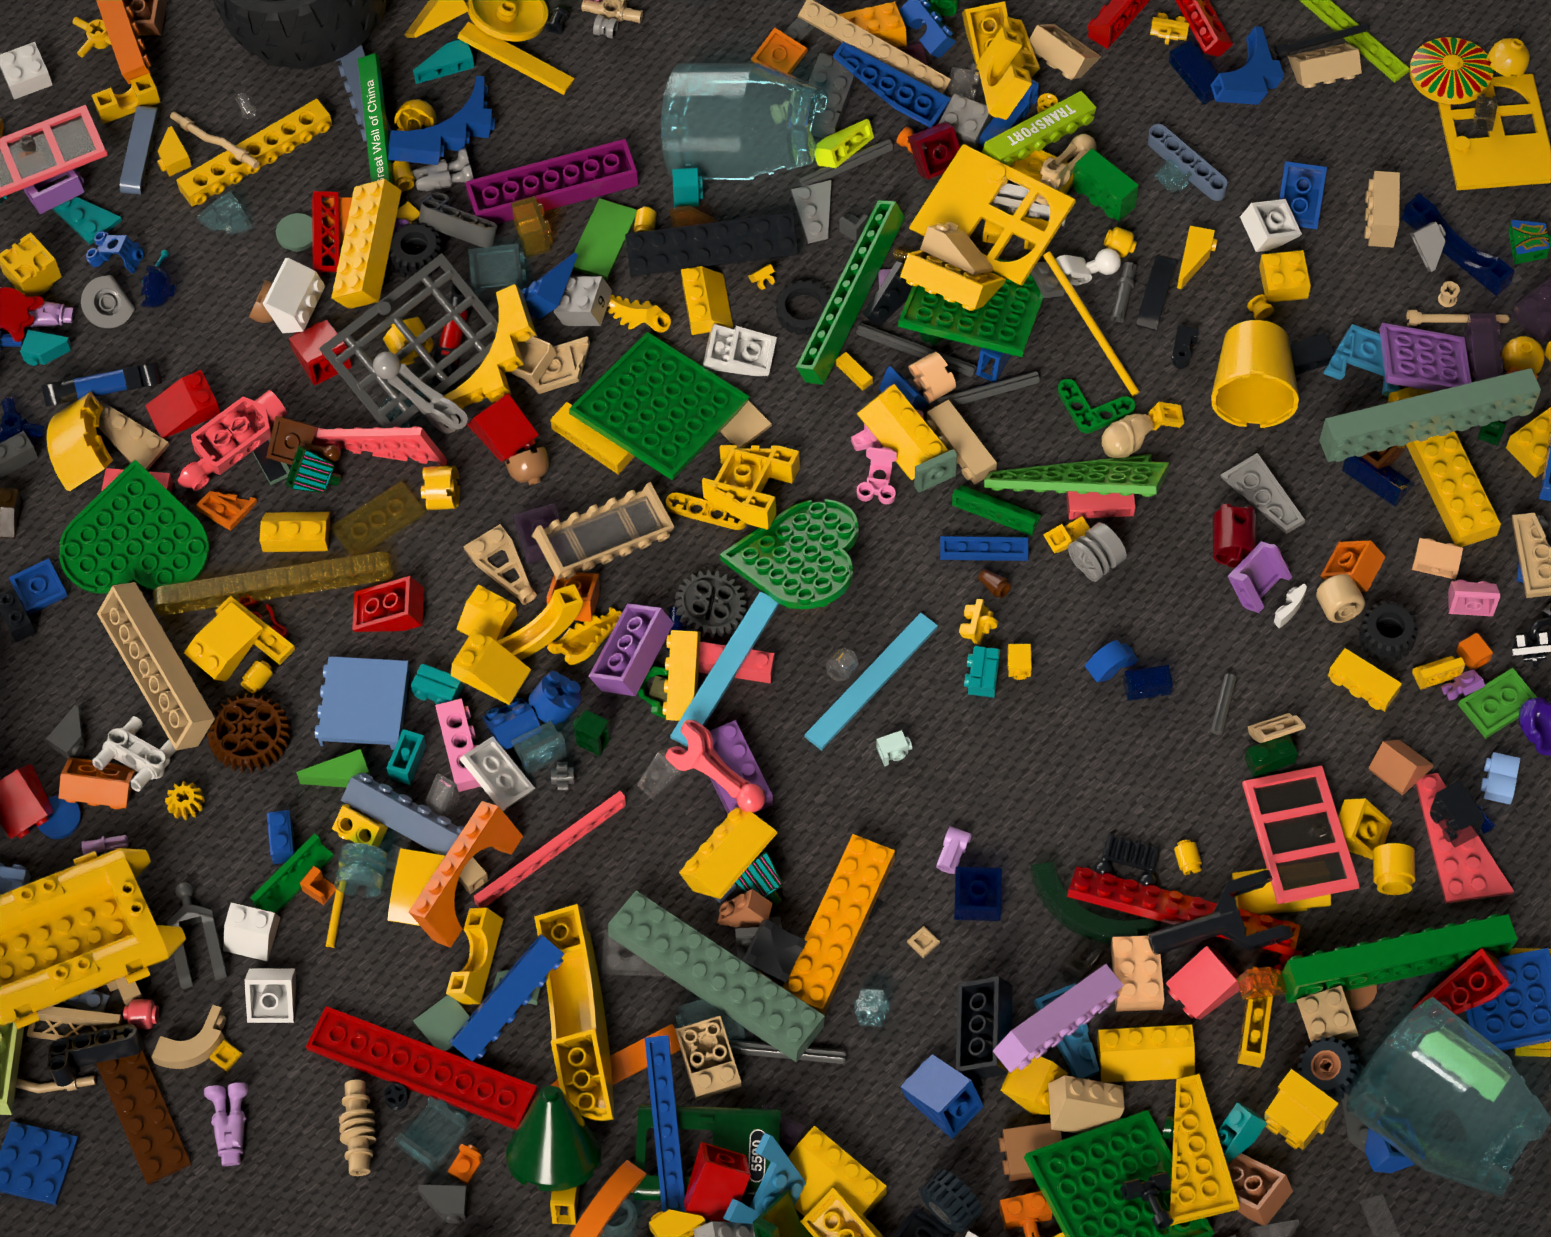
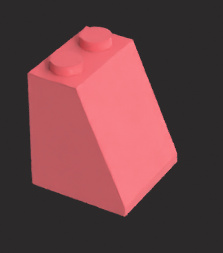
(1204, 983)

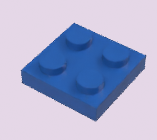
(38, 586)

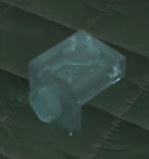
(1172, 177)

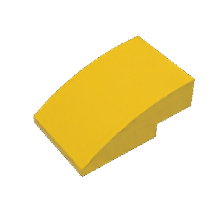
(410, 878)

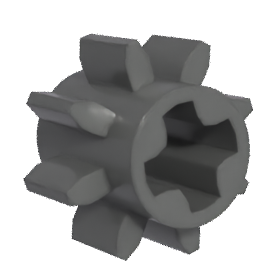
(562, 776)

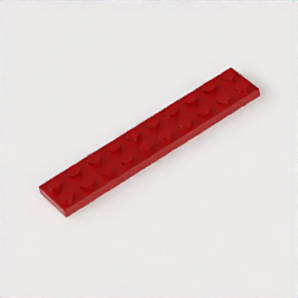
(1164, 905)
(421, 1068)

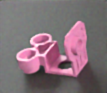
(880, 460)

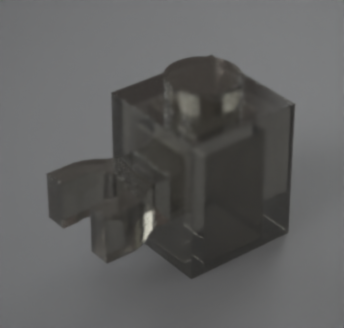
(1485, 113)

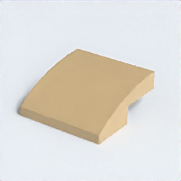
(1275, 727)

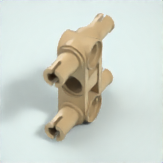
(613, 9)

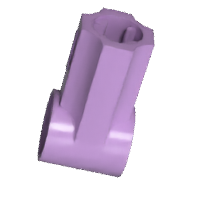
(954, 846)

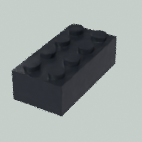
(982, 1023)

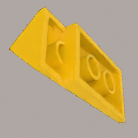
(1264, 901)

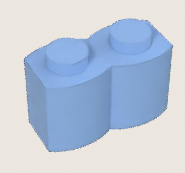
(1501, 778)

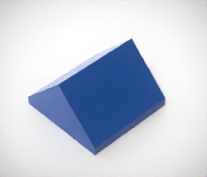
(911, 394)

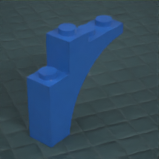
(1254, 79)

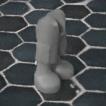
(438, 176)

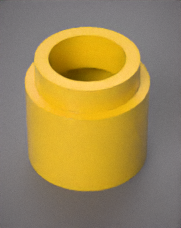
(1394, 868)

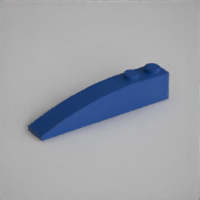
(893, 86)

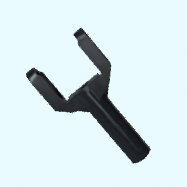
(1223, 921)

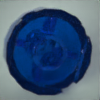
(157, 287)

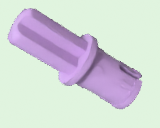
(104, 844)

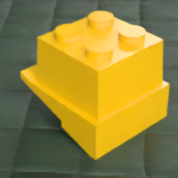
(1299, 1111)

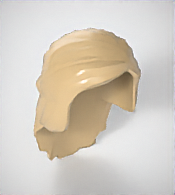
(1126, 435)

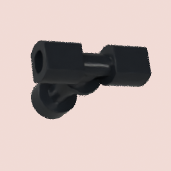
(1148, 1192)

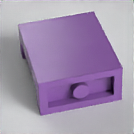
(1258, 574)

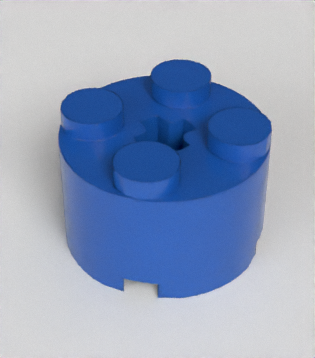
(555, 698)

